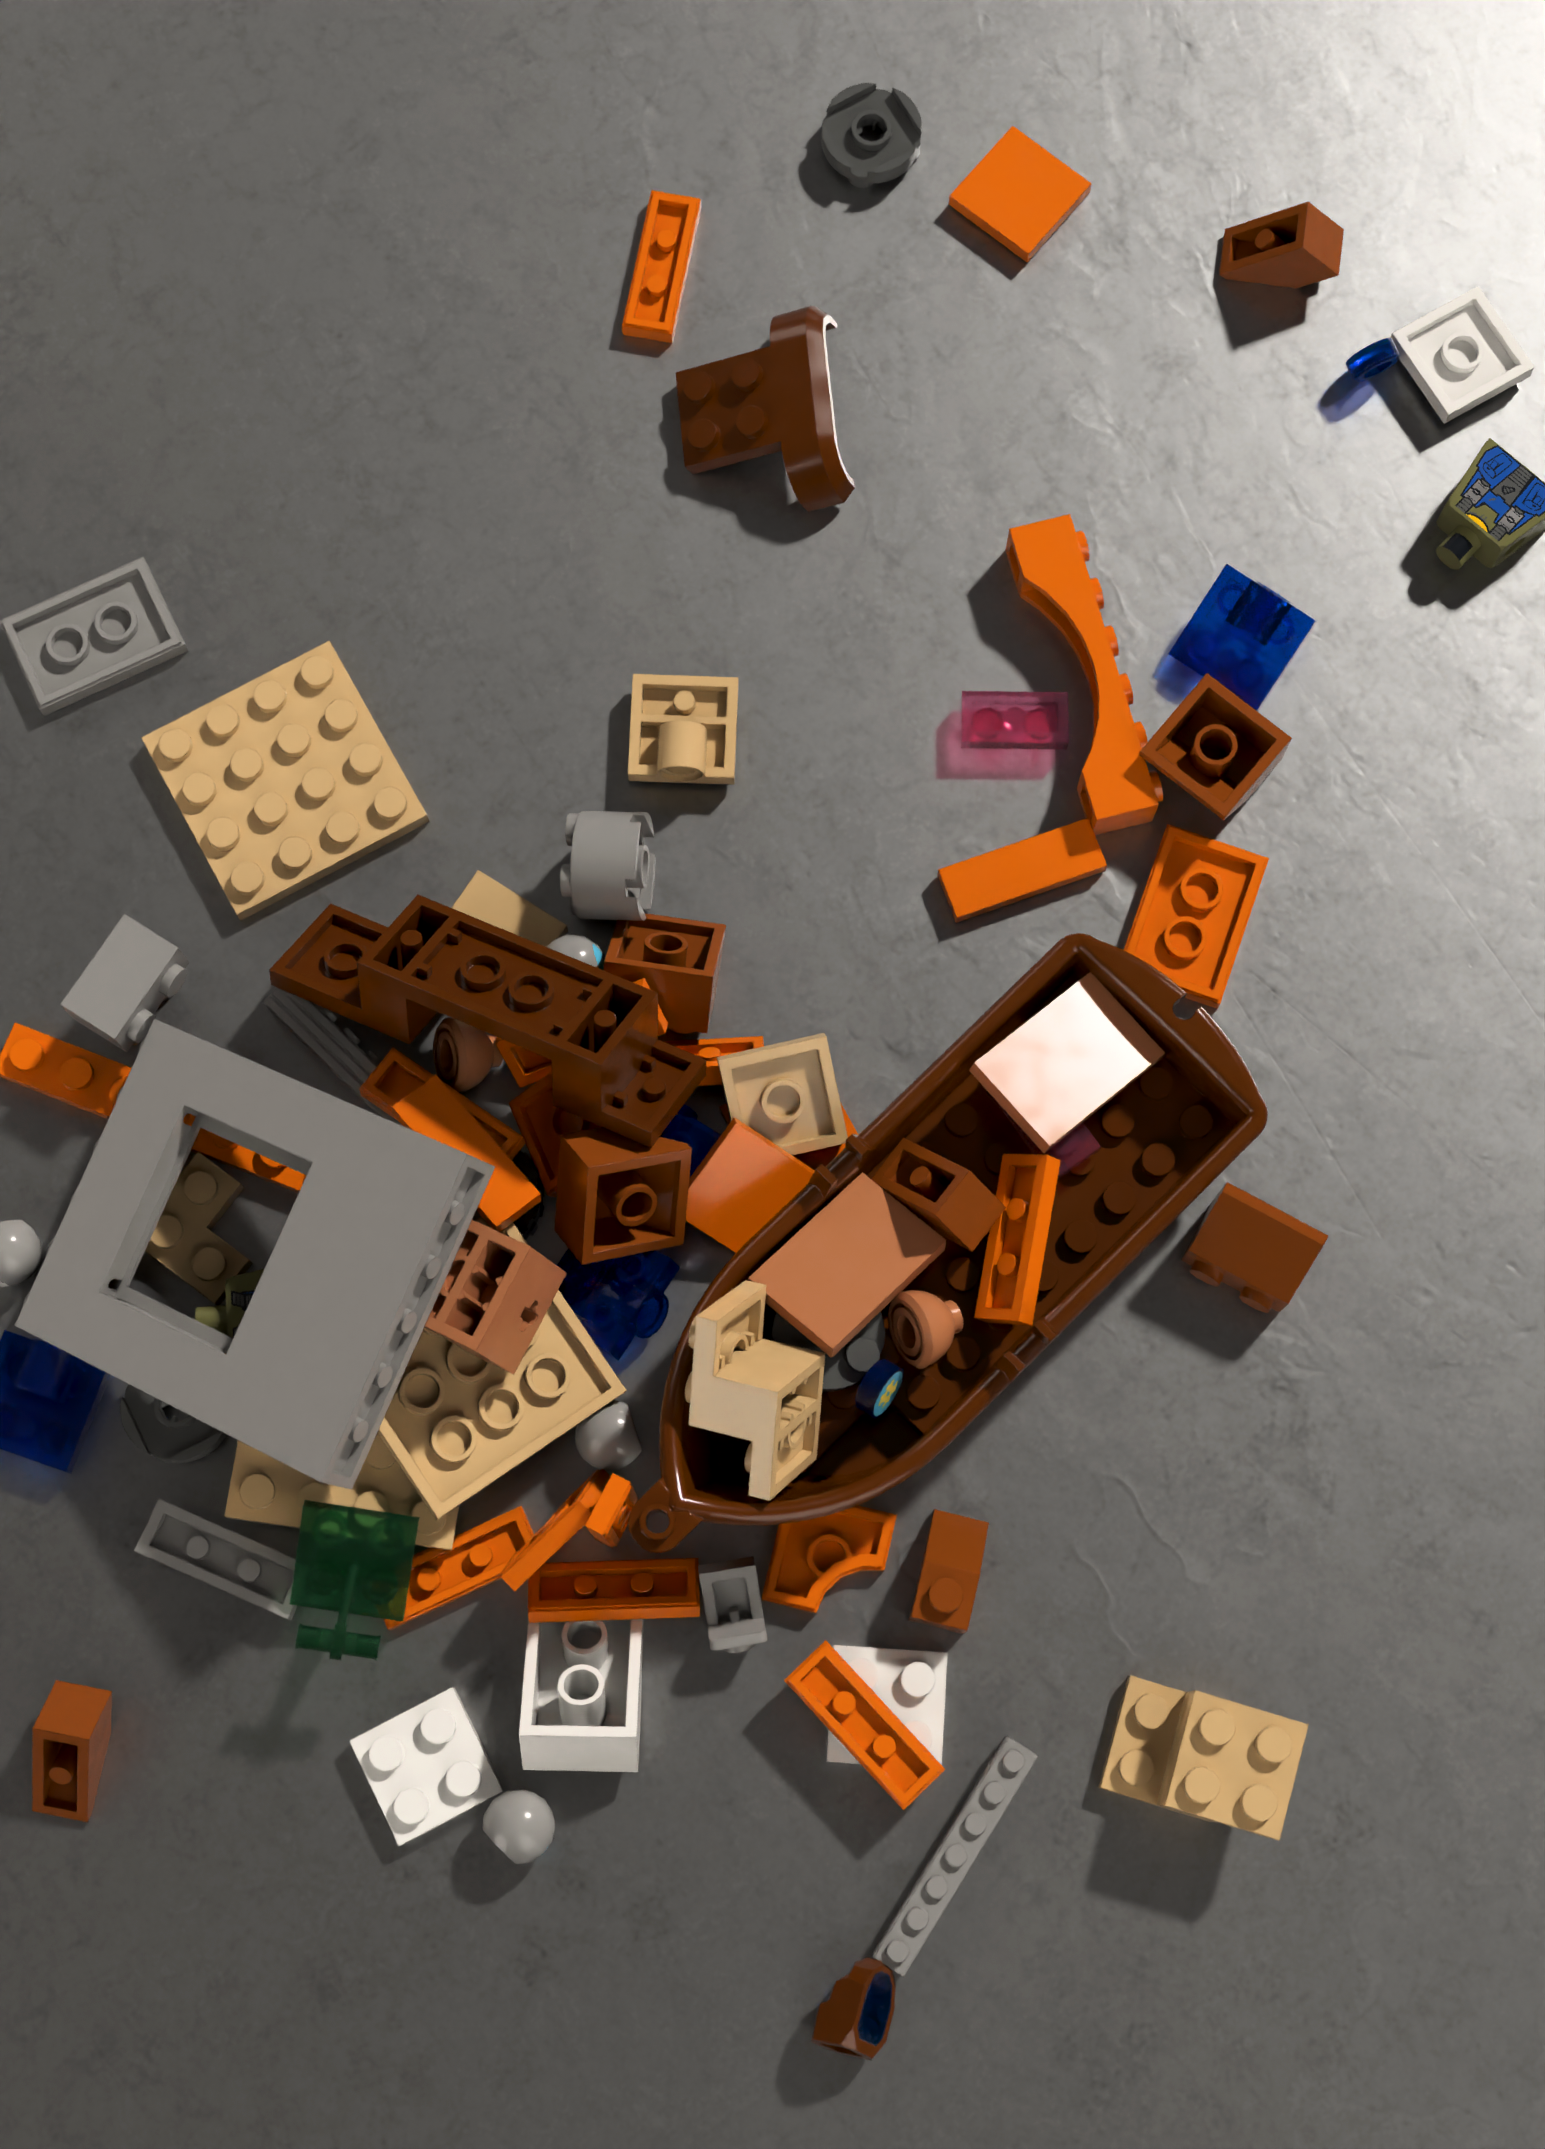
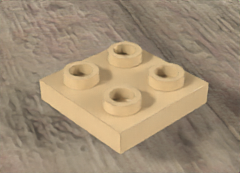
(683, 729)

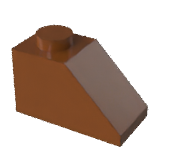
(1283, 248)
(940, 1193)
(949, 1572)
(70, 1750)

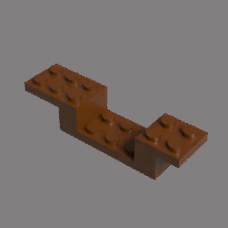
(447, 962)

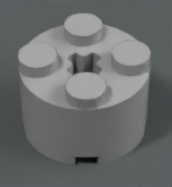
(609, 865)

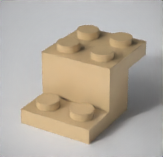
(755, 1389)
(1204, 1756)

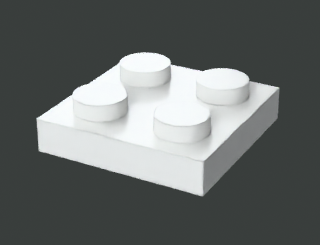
(1461, 354)
(909, 1685)
(426, 1766)

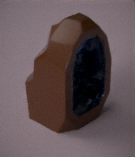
(857, 2011)

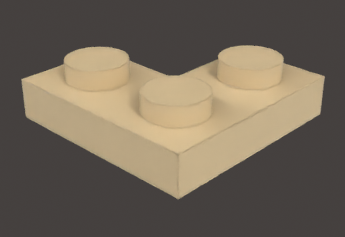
(184, 1232)

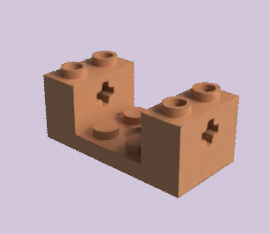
(494, 1297)

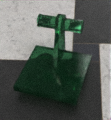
(351, 1565)

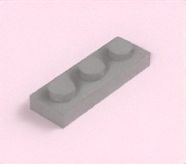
(219, 1558)

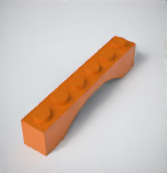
(1053, 578)

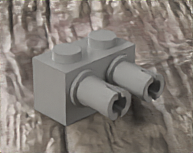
(126, 984)

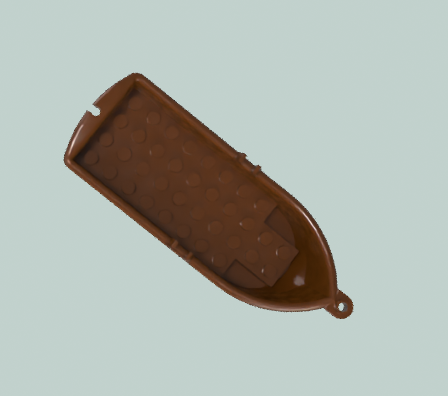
(1156, 1155)

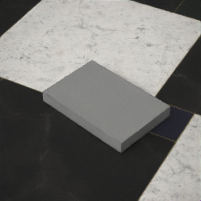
(93, 636)

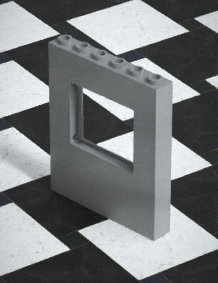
(340, 1287)

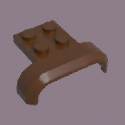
(770, 405)

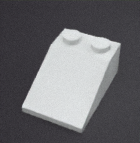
(582, 1696)

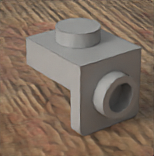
(732, 1604)

